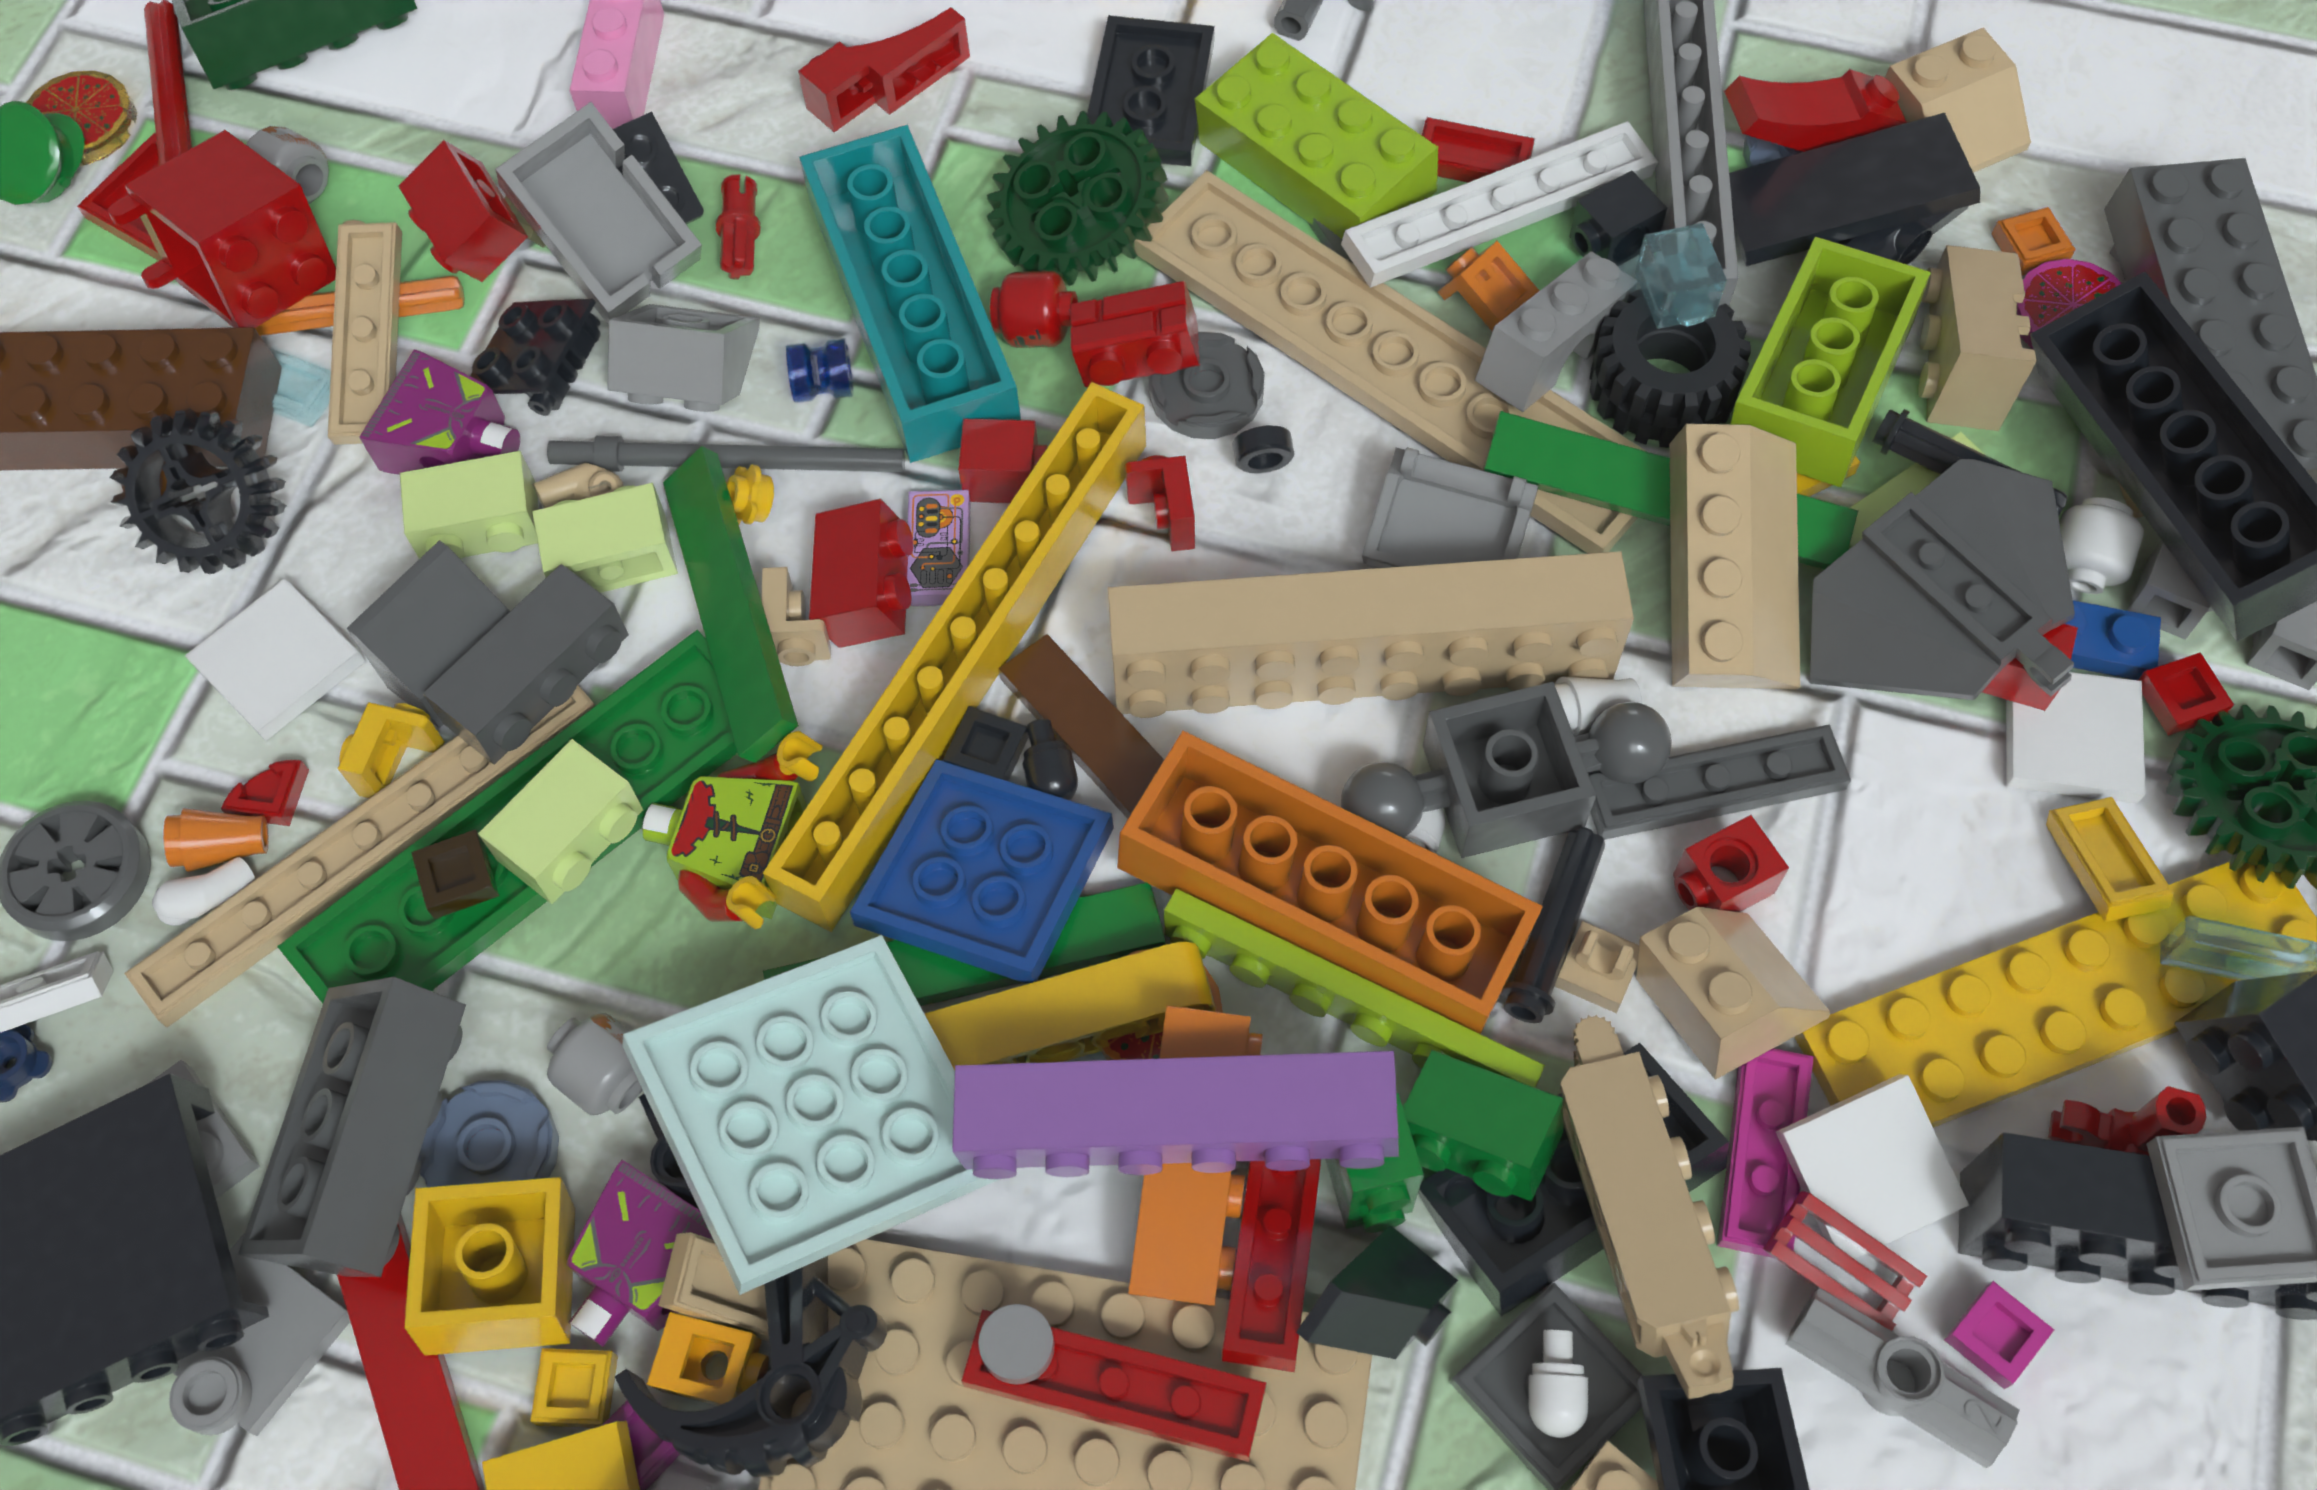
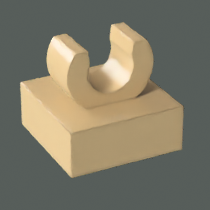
(1598, 967)

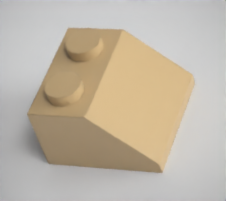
(1974, 88)
(1725, 987)

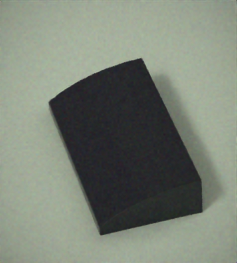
(1526, 1245)

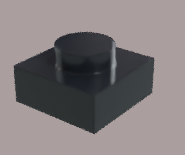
(987, 744)

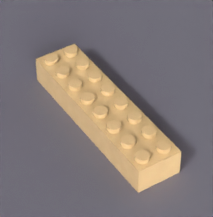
(1367, 633)

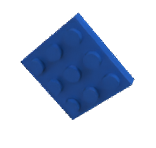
(983, 871)

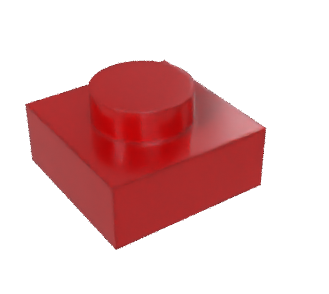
(2184, 693)

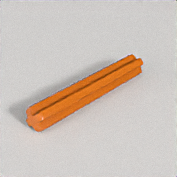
(415, 298)

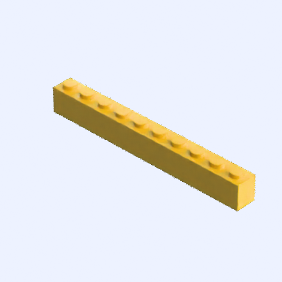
(956, 659)

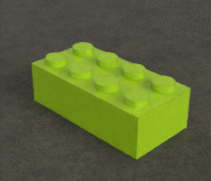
(1313, 139)
(1831, 355)

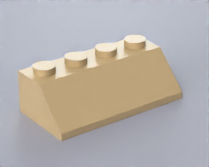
(1734, 558)

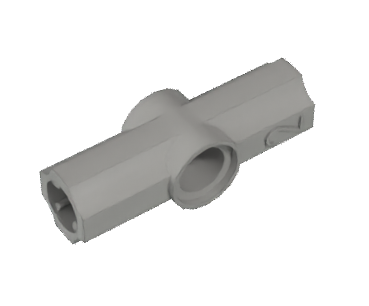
(1942, 1400)

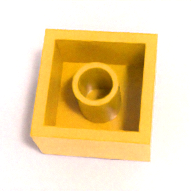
(490, 1266)

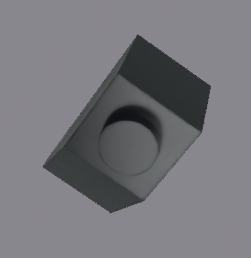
(1382, 1300)

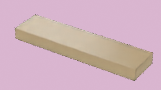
(363, 326)

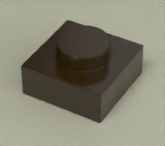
(455, 874)

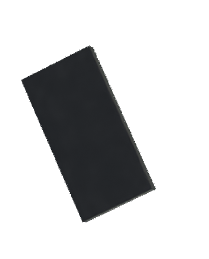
(1850, 188)

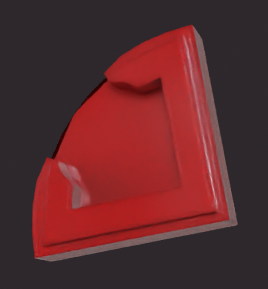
(270, 793)

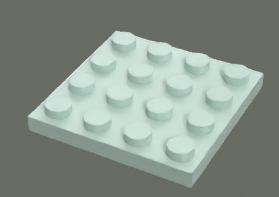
(805, 1110)

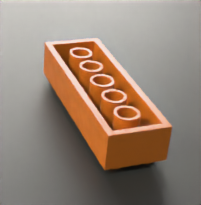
(1326, 881)

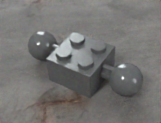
(1510, 769)

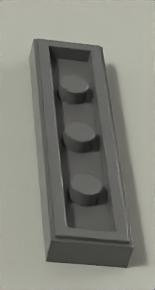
(1722, 782)

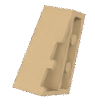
(1974, 338)

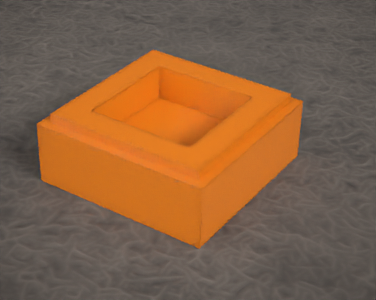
(2034, 237)

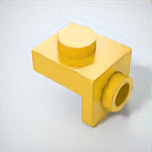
(379, 742)

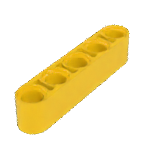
(1075, 1010)

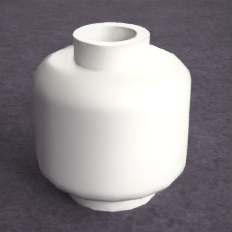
(2100, 543)

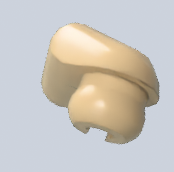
(576, 484)

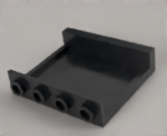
(110, 1257)

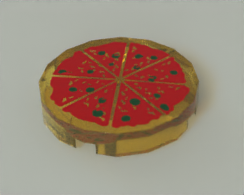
(97, 105)

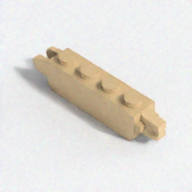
(1645, 1213)

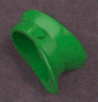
(36, 153)

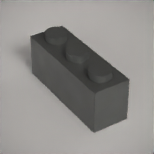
(527, 664)

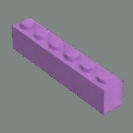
(1176, 1113)

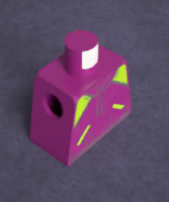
(435, 419)
(628, 1252)

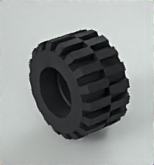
(1661, 402)

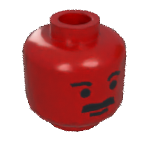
(1032, 309)

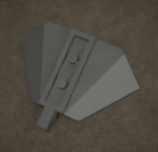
(1948, 590)

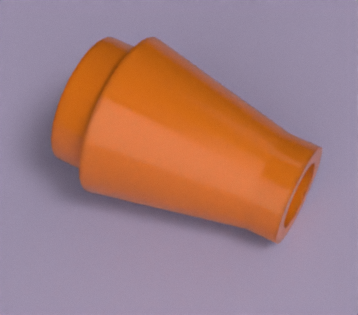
(211, 838)

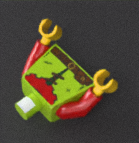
(734, 830)

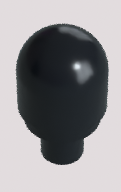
(1048, 762)

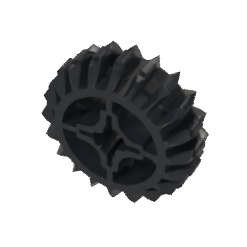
(172, 441)

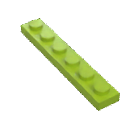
(1324, 988)

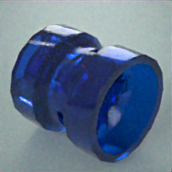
(833, 370)

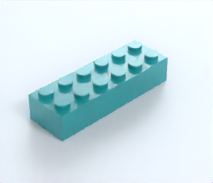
(909, 290)

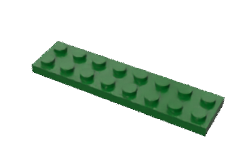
(650, 731)

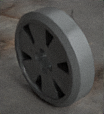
(103, 890)

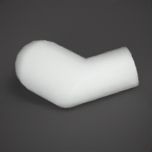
(193, 896)

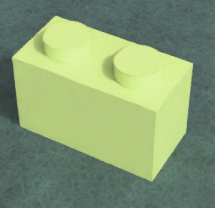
(471, 505)
(608, 538)
(562, 822)

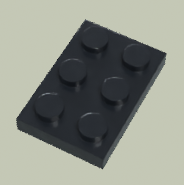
(1152, 78)

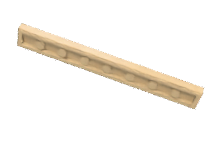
(326, 869)

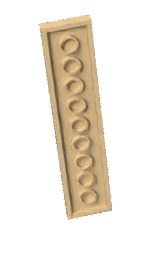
(1359, 337)

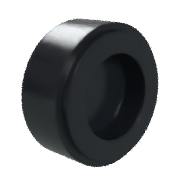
(1263, 449)

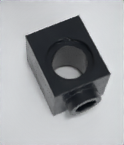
(1617, 219)

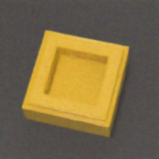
(574, 1388)

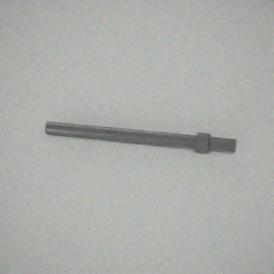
(614, 454)

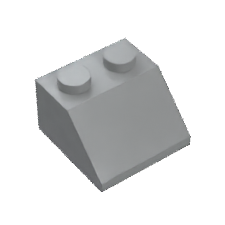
(680, 355)

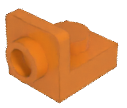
(1489, 283)

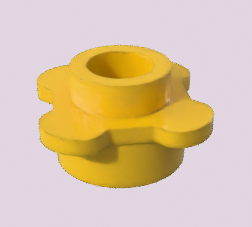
(751, 494)

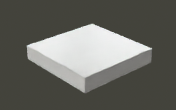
(275, 659)
(2082, 743)
(1874, 1163)

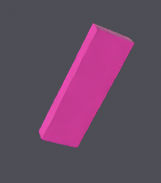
(1758, 1177)

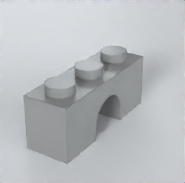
(1540, 334)
(2281, 649)

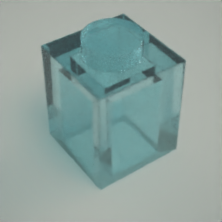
(1680, 276)

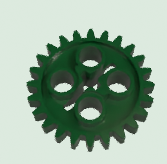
(1069, 187)
(2251, 791)

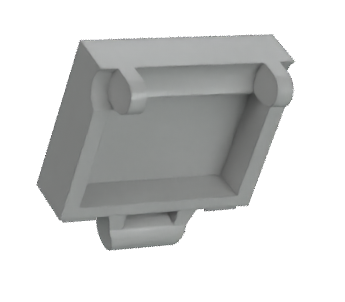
(1446, 514)

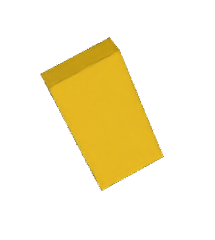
(2109, 859)
(581, 1461)

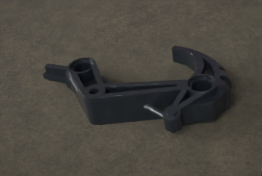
(757, 1425)

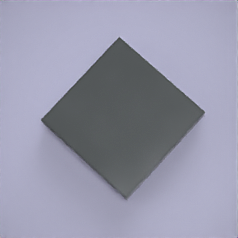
(1498, 1387)

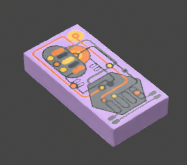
(940, 543)

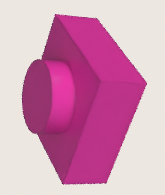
(1999, 1335)

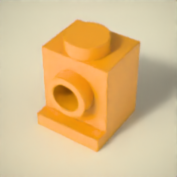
(689, 1345)

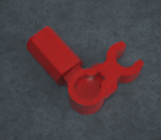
(2166, 1114)

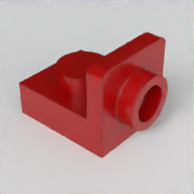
(1168, 486)

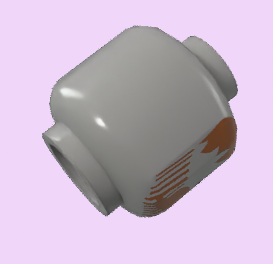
(294, 156)
(592, 1065)

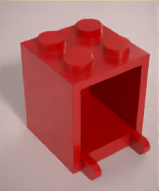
(229, 231)

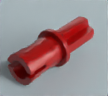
(738, 226)

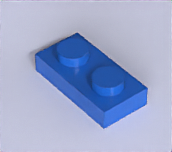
(2115, 640)

